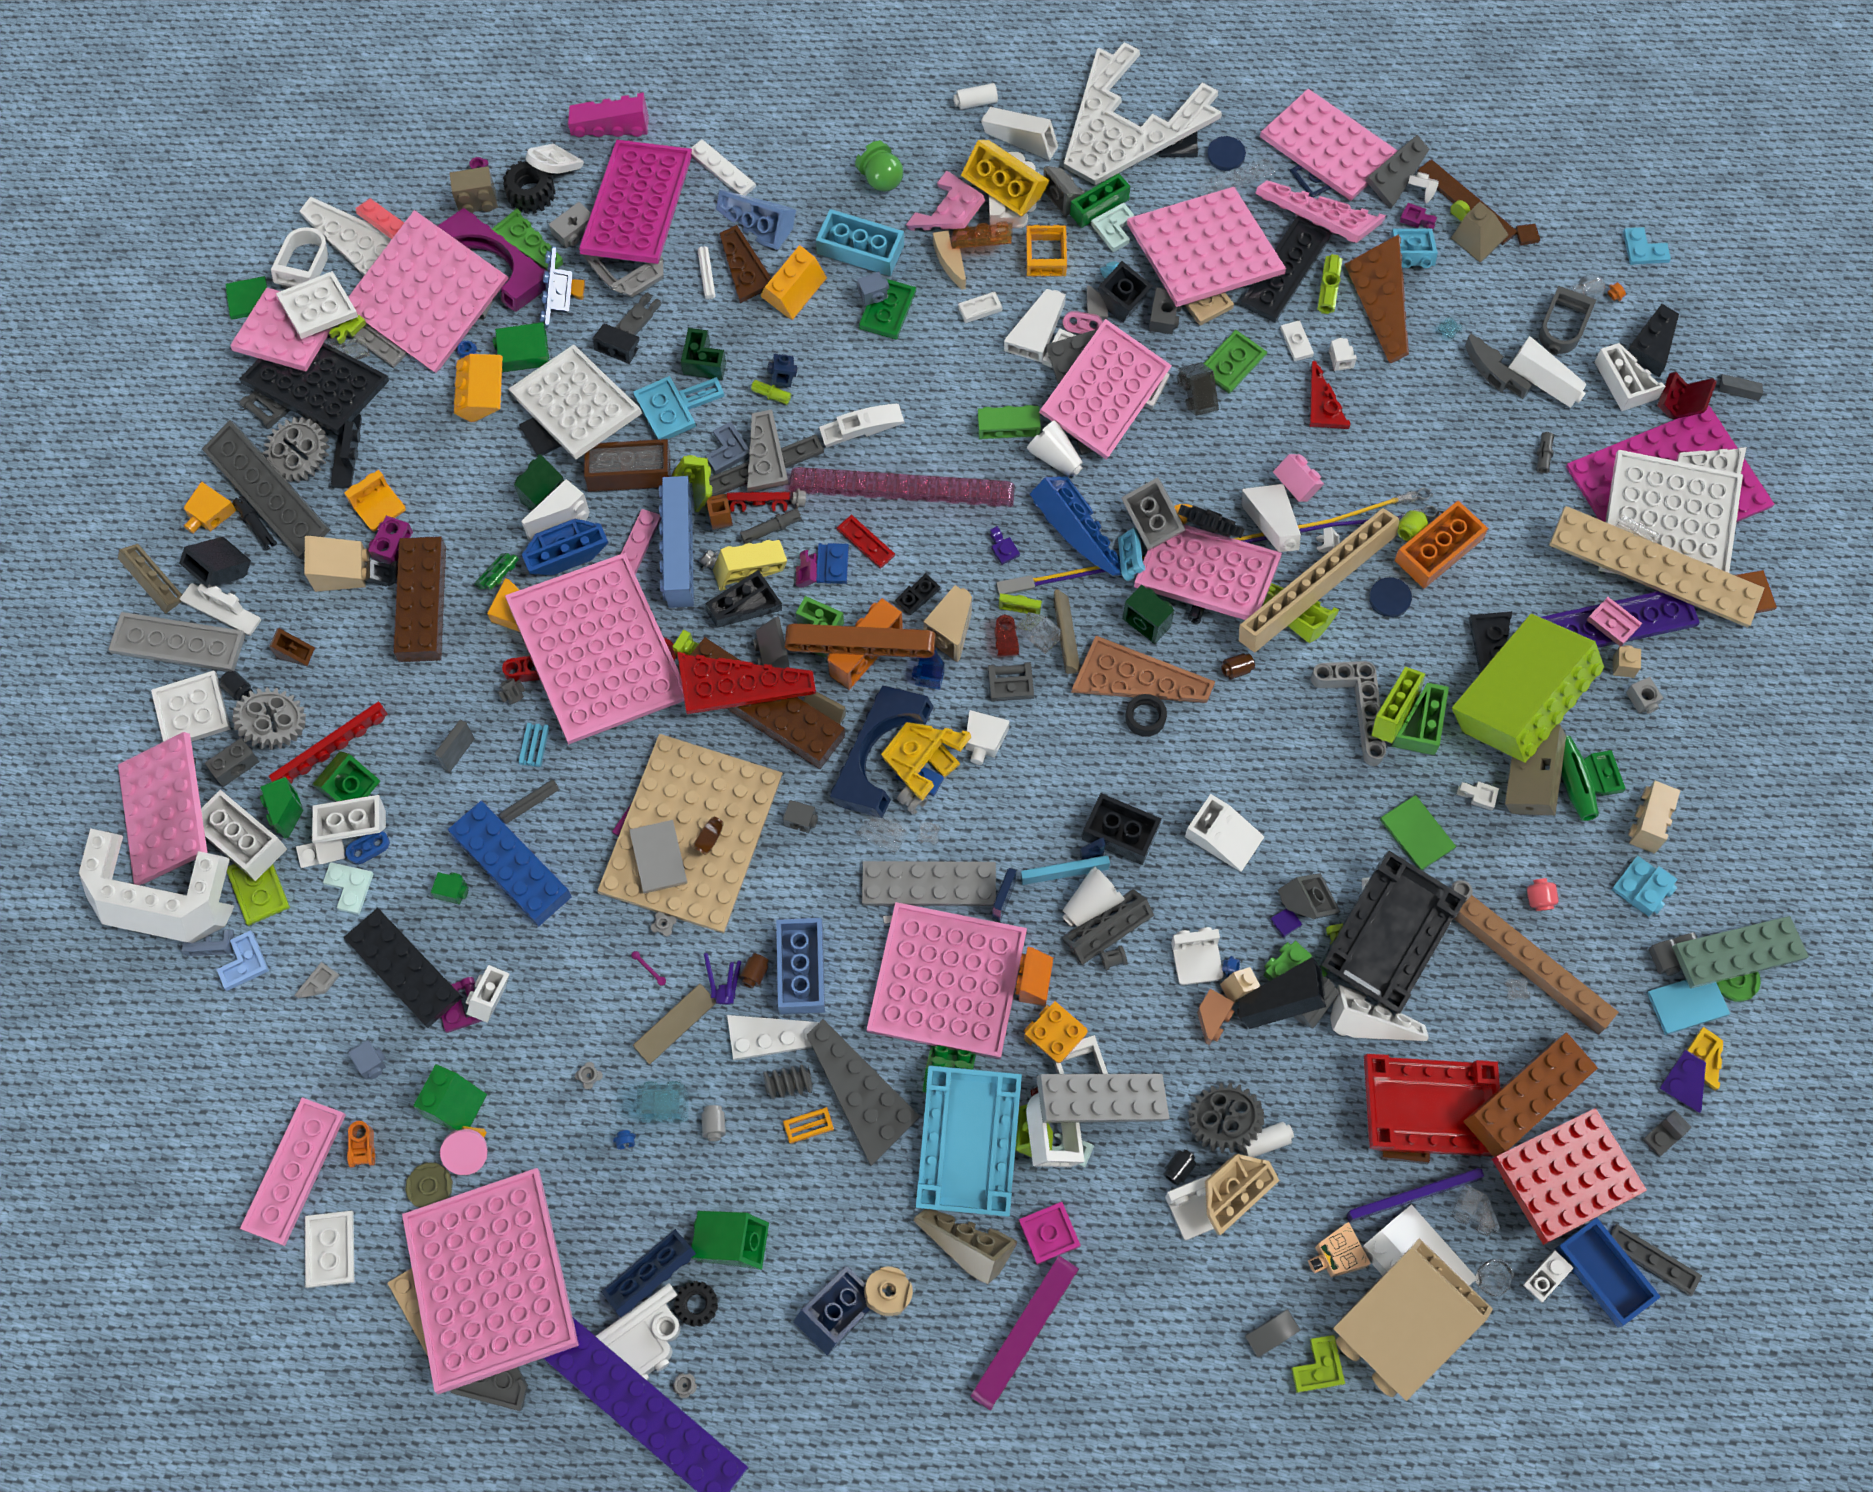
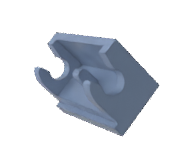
(208, 947)

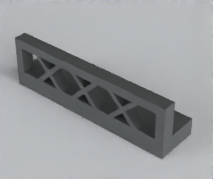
(1111, 928)

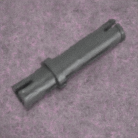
(770, 526)

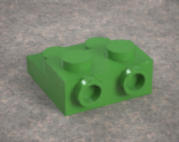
(1290, 956)

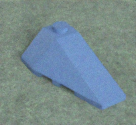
(763, 218)

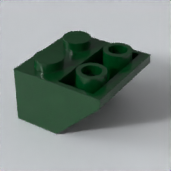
(537, 482)

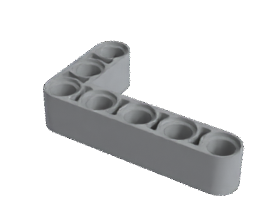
(1364, 703)

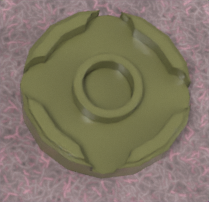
(436, 1184)

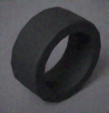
(1146, 731)

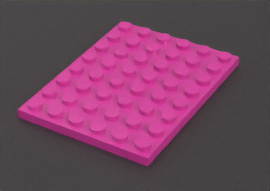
(1686, 434)

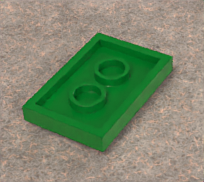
(889, 315)

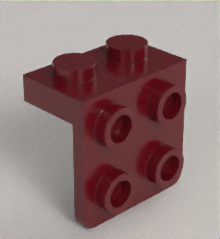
(1685, 399)

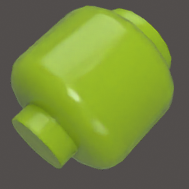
(1411, 524)

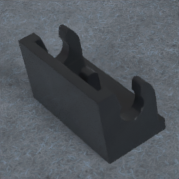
(616, 343)

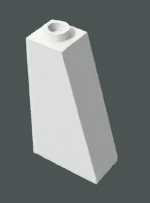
(1021, 130)
(1036, 327)
(1548, 373)
(1273, 515)

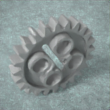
(308, 435)
(252, 721)

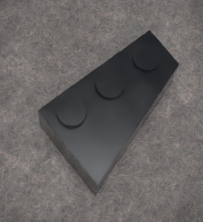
(1655, 340)
(743, 601)

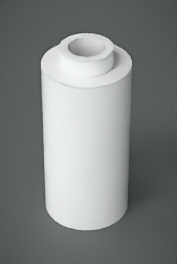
(976, 96)
(1269, 1140)

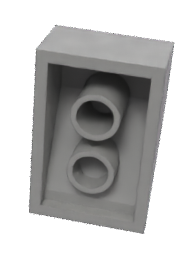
(1153, 513)

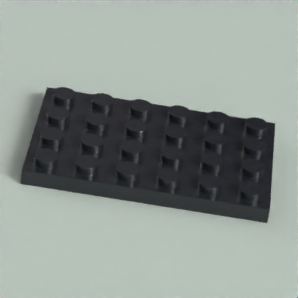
(327, 393)

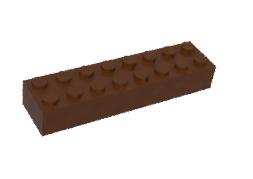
(786, 720)

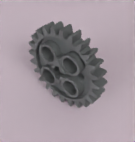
(1245, 1124)

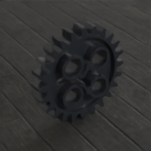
(1211, 521)

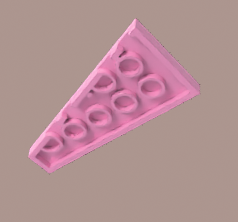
(1323, 211)

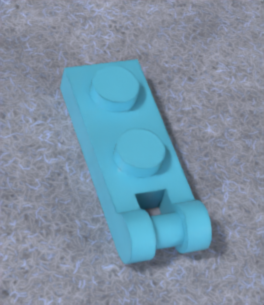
(1130, 554)

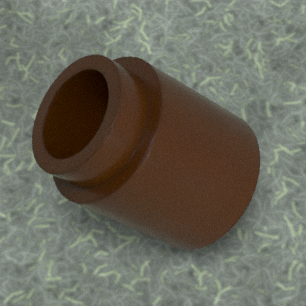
(1238, 665)
(754, 970)

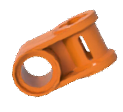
(360, 1149)

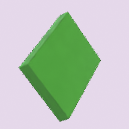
(1234, 360)
(1418, 833)

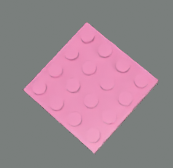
(273, 338)

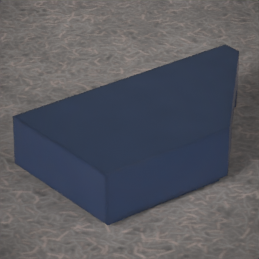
(1093, 850)

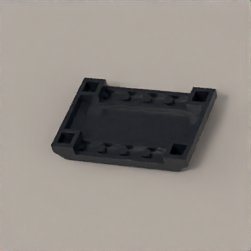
(1392, 931)

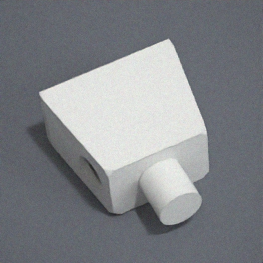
(986, 735)

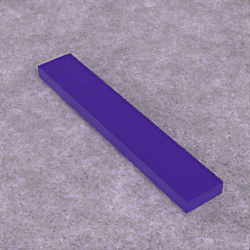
(1415, 1195)

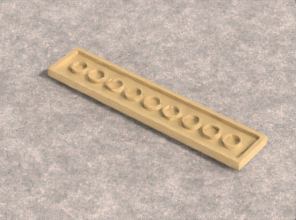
(1656, 566)

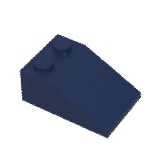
(834, 1311)

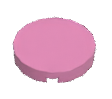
(463, 1151)

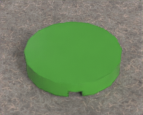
(1740, 988)

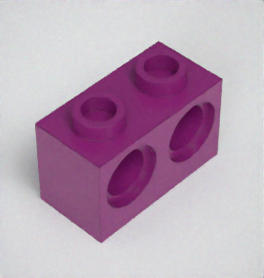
(386, 540)

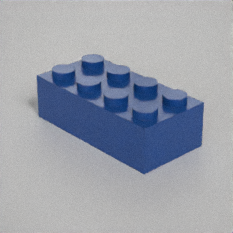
(1608, 1273)

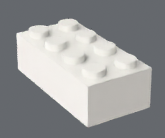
(240, 836)

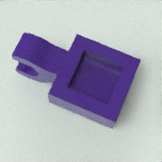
(1003, 549)

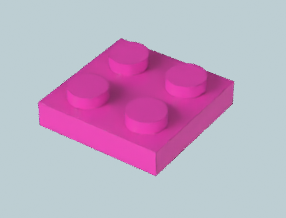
(1049, 1233)

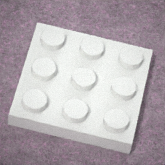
(316, 305)
(191, 707)

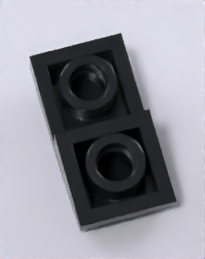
(914, 597)

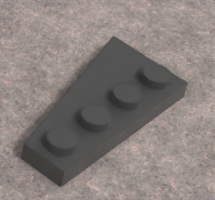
(1394, 174)

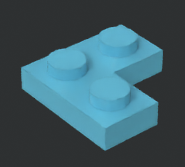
(1640, 251)

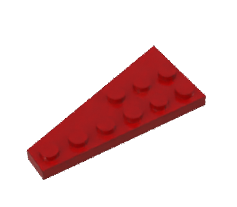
(732, 683)

